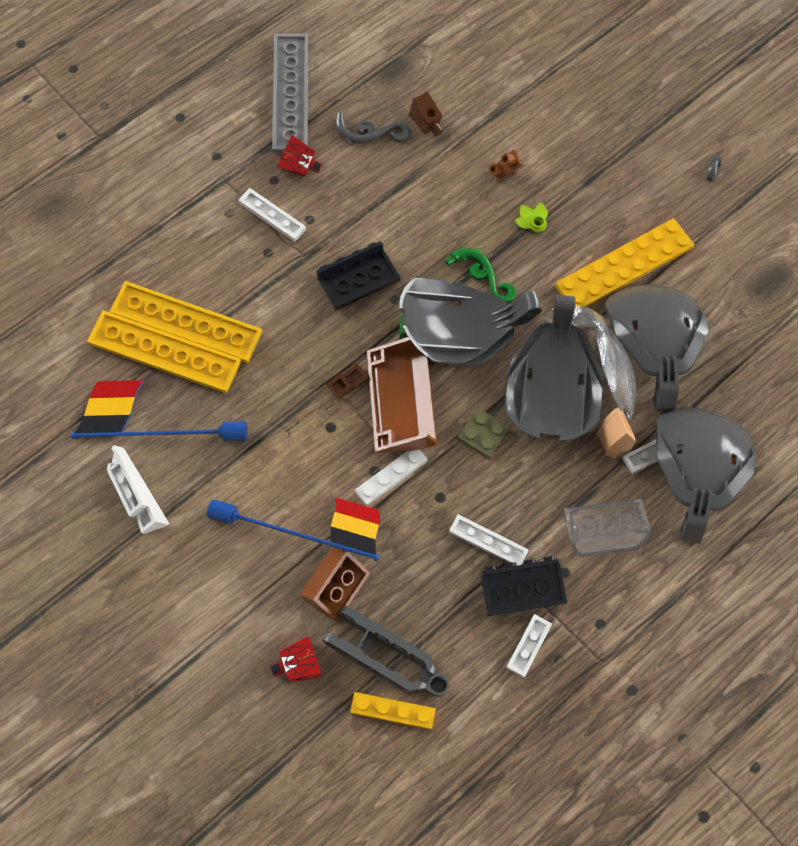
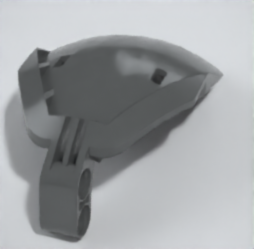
(466, 332)
(662, 341)
(553, 399)
(704, 471)

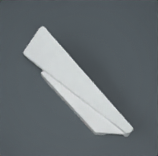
(134, 492)

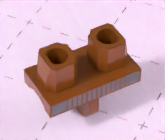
(506, 166)

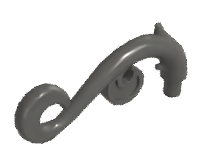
(350, 137)

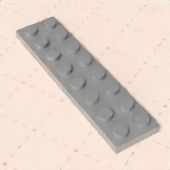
(290, 90)

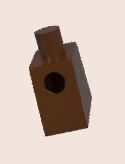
(426, 114)

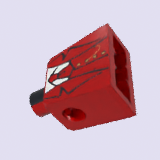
(298, 158)
(298, 662)

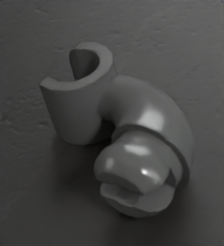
(712, 170)

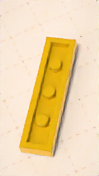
(393, 711)

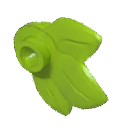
(530, 217)

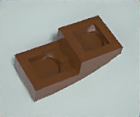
(348, 382)

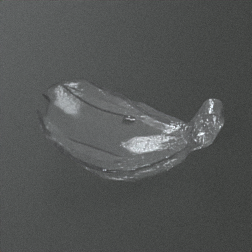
(614, 357)

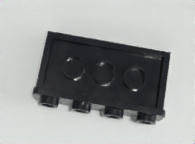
(357, 275)
(523, 586)

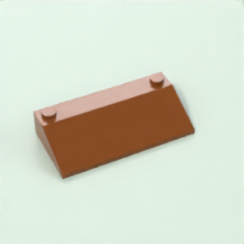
(401, 397)

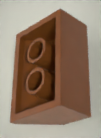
(335, 583)

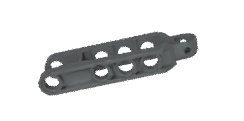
(429, 681)

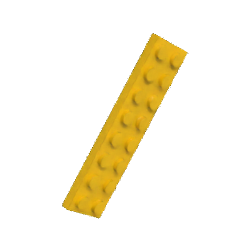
(626, 264)
(186, 321)
(164, 351)

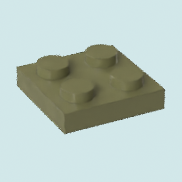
(483, 433)

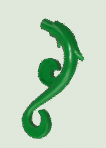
(463, 253)

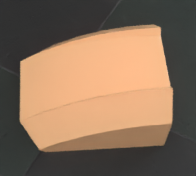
(616, 434)

